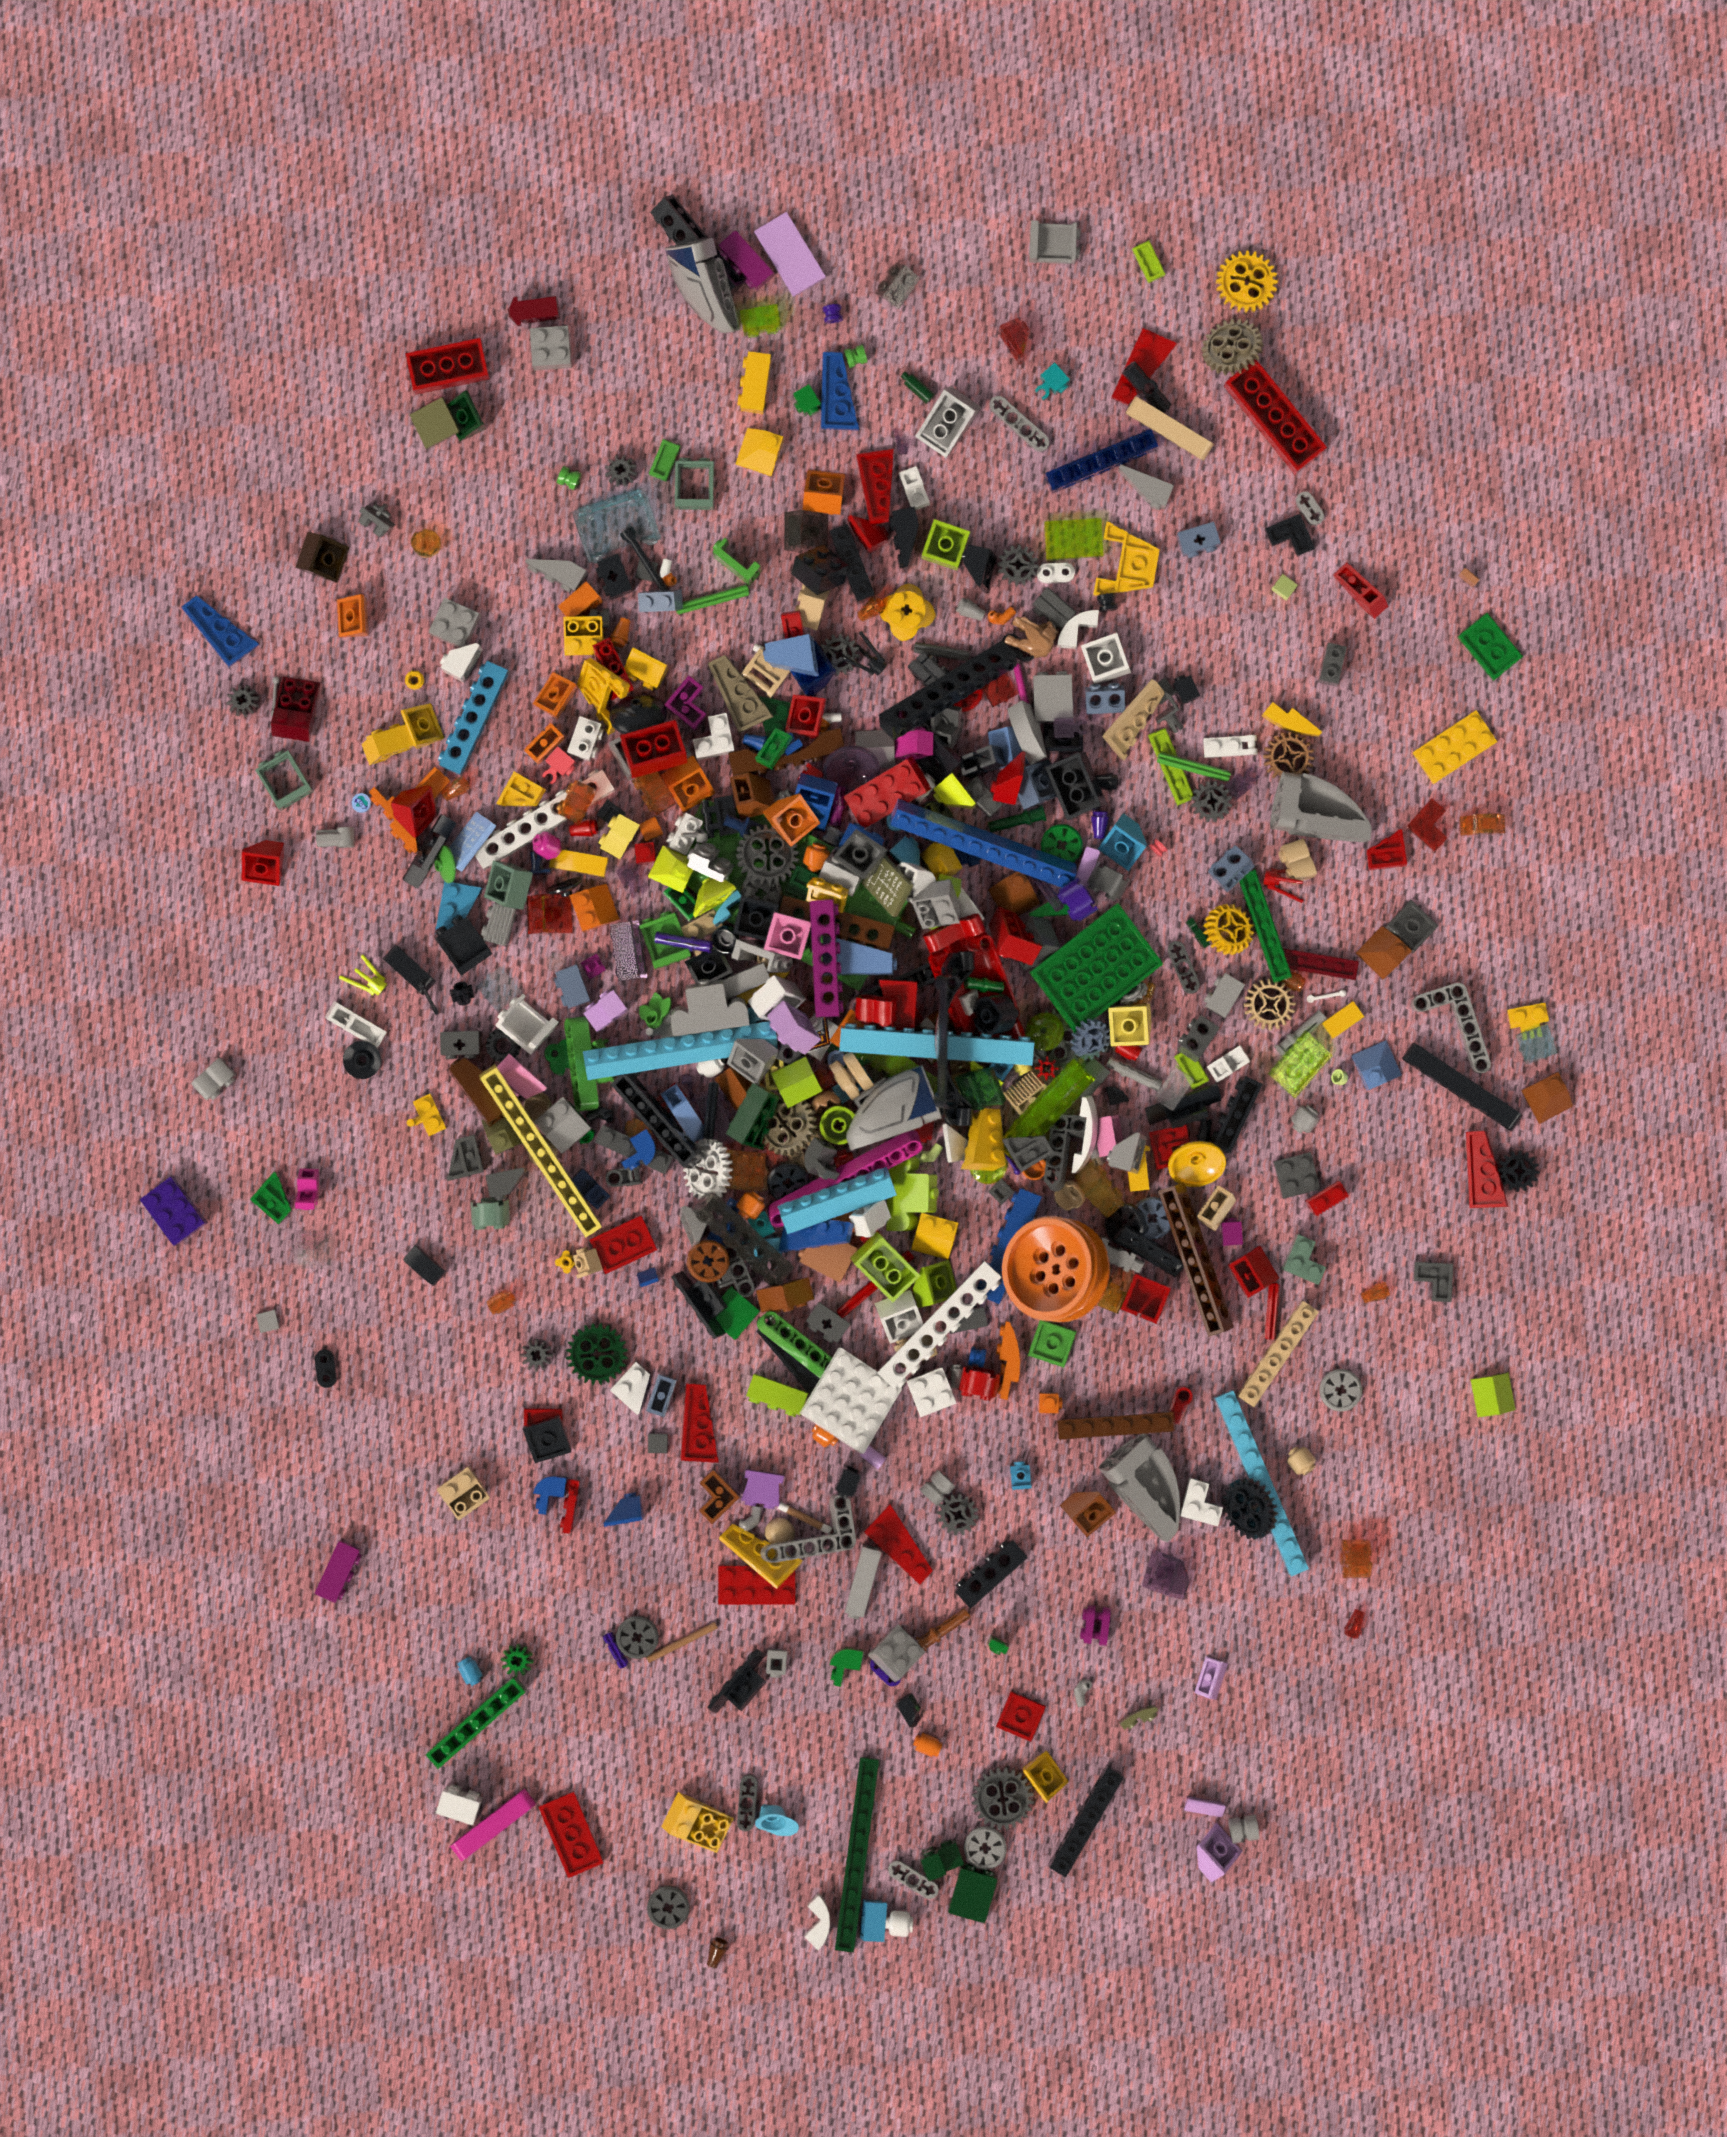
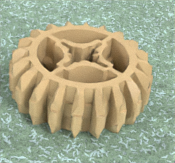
(1256, 1014)

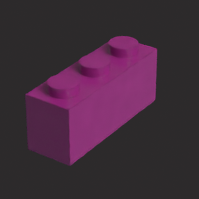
(745, 261)
(338, 1571)

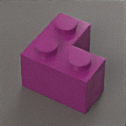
(682, 703)

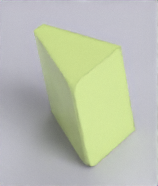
(1284, 587)

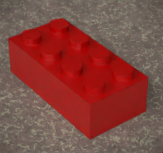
(447, 366)
(878, 796)

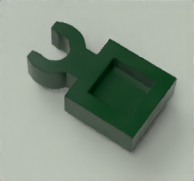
(1198, 934)

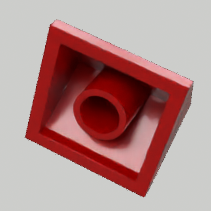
(805, 716)

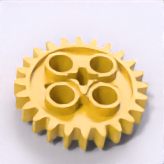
(1242, 298)

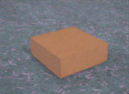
(1468, 577)

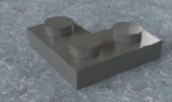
(1441, 1277)

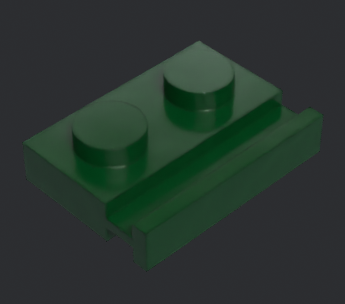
(799, 880)

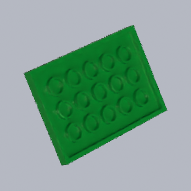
(1096, 967)

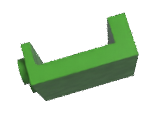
(745, 575)
(662, 954)

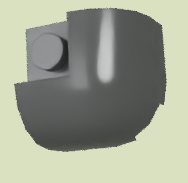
(946, 725)

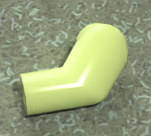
(930, 1156)

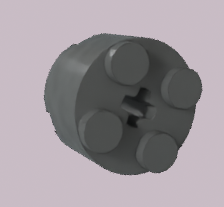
(1108, 881)

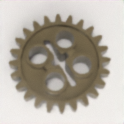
(1232, 347)
(799, 1113)

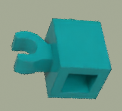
(1053, 379)

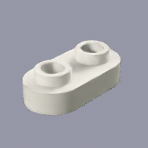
(1055, 573)

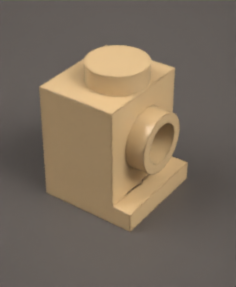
(587, 1262)

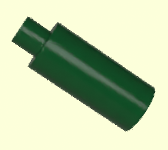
(918, 387)

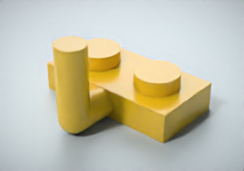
(428, 1115)

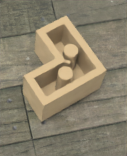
(811, 607)

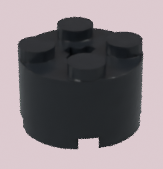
(994, 1014)

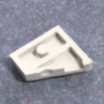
(632, 1387)

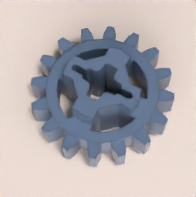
(1090, 1039)

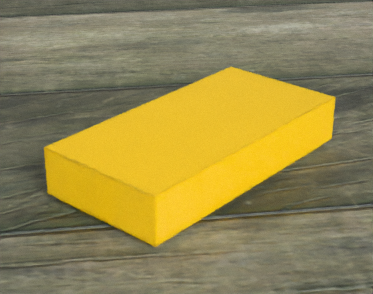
(1342, 1020)

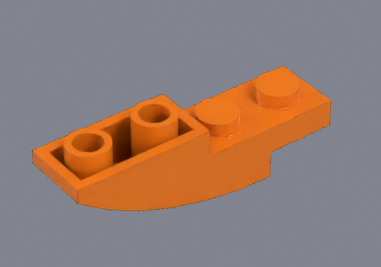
(398, 830)
(1008, 1351)

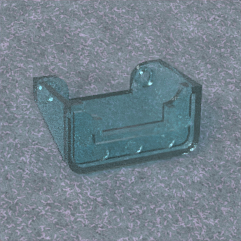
(604, 520)

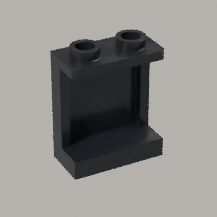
(462, 944)

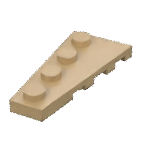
(1126, 727)

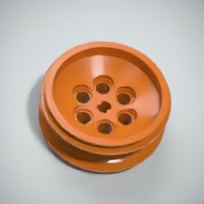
(1026, 1262)

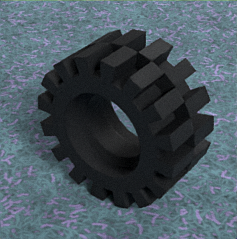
(491, 1046)

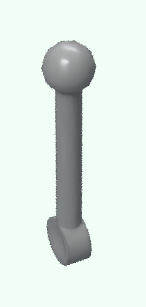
(275, 680)

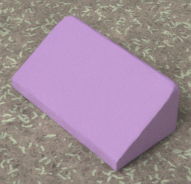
(1087, 865)
(1211, 1678)
(1204, 1806)

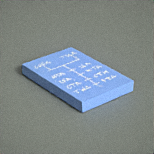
(470, 840)

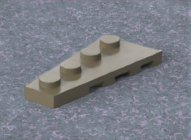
(741, 700)

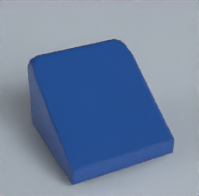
(647, 1277)

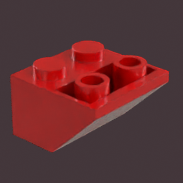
(1253, 1271)

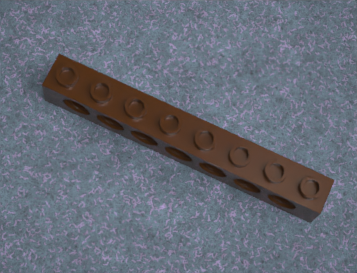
(1196, 1259)

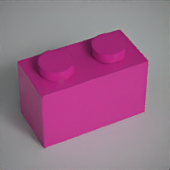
(914, 743)

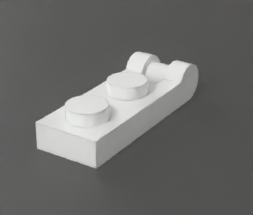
(1229, 746)

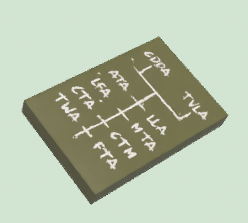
(889, 886)

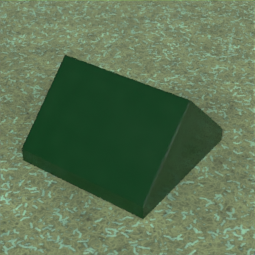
(466, 416)

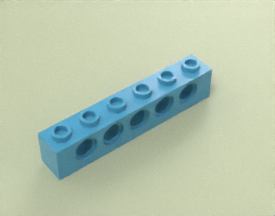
(458, 764)

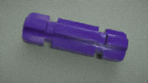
(615, 1651)

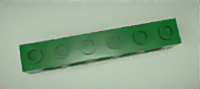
(476, 1722)

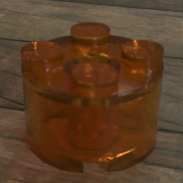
(1356, 1558)

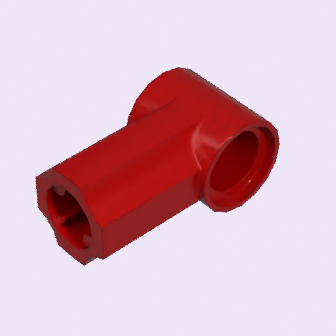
(1180, 1406)

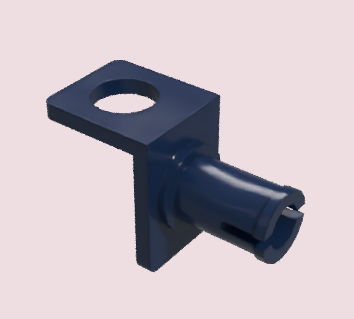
(741, 825)
(537, 866)

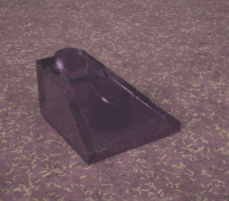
(1166, 1575)

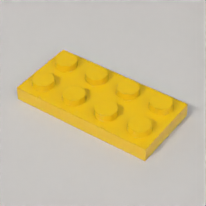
(1454, 747)

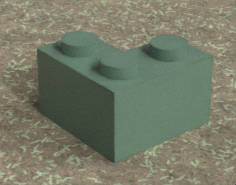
(1298, 1260)

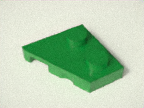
(272, 1199)

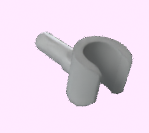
(700, 835)

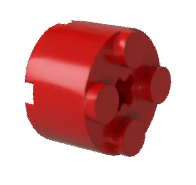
(979, 1382)

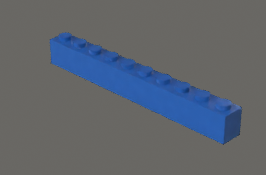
(982, 844)

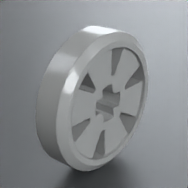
(1335, 1379)
(976, 1856)

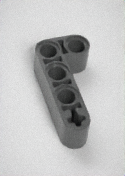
(1062, 1152)

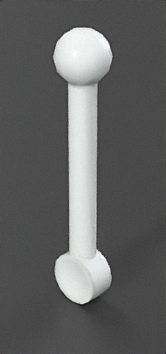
(1342, 993)

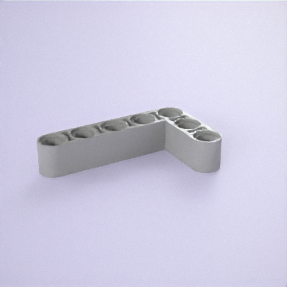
(1461, 1020)
(817, 1541)

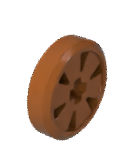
(701, 1271)

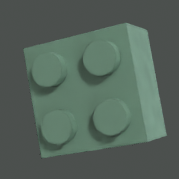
(508, 885)

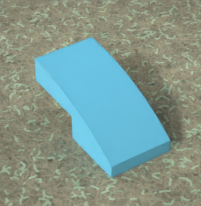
(723, 912)

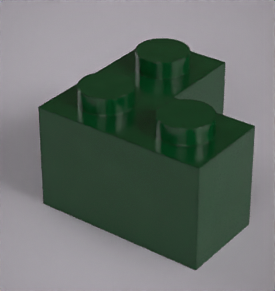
(941, 1859)

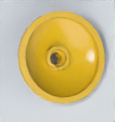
(1197, 1164)

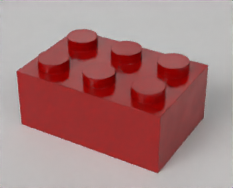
(653, 749)

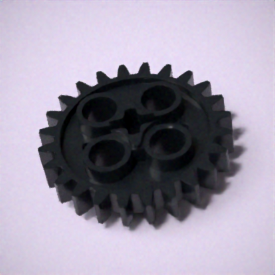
(1249, 1508)

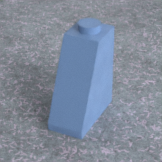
(793, 654)
(683, 1112)

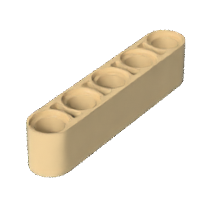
(1169, 428)

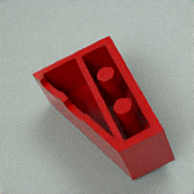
(1011, 938)

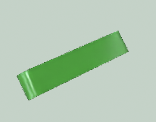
(577, 1041)
(788, 1343)

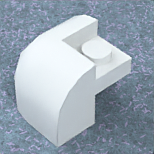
(918, 876)

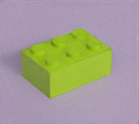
(885, 1266)

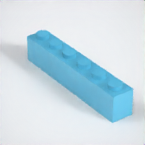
(837, 1200)

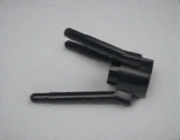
(876, 664)

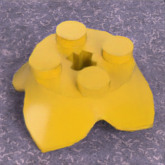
(906, 626)

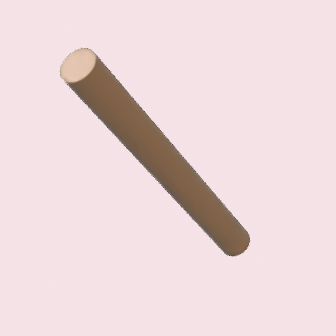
(681, 1642)

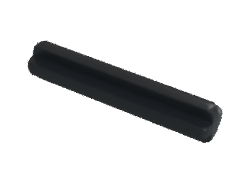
(711, 1108)

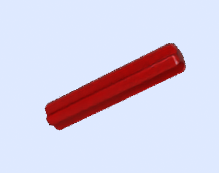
(1272, 1311)

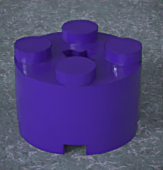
(1077, 899)

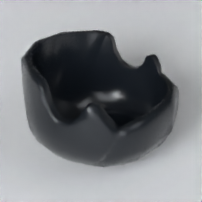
(724, 939)

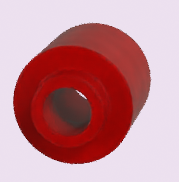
(1129, 1052)

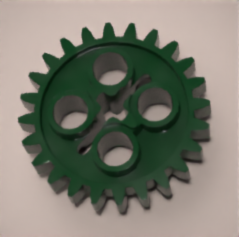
(599, 1371)

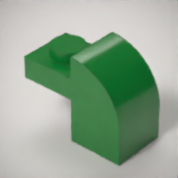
(845, 1658)

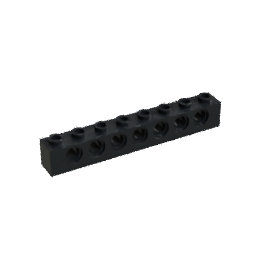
(947, 690)

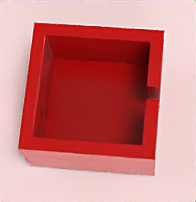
(1145, 1298)

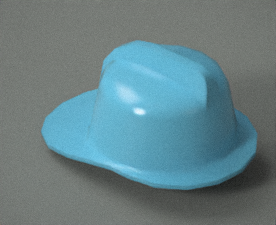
(775, 1821)

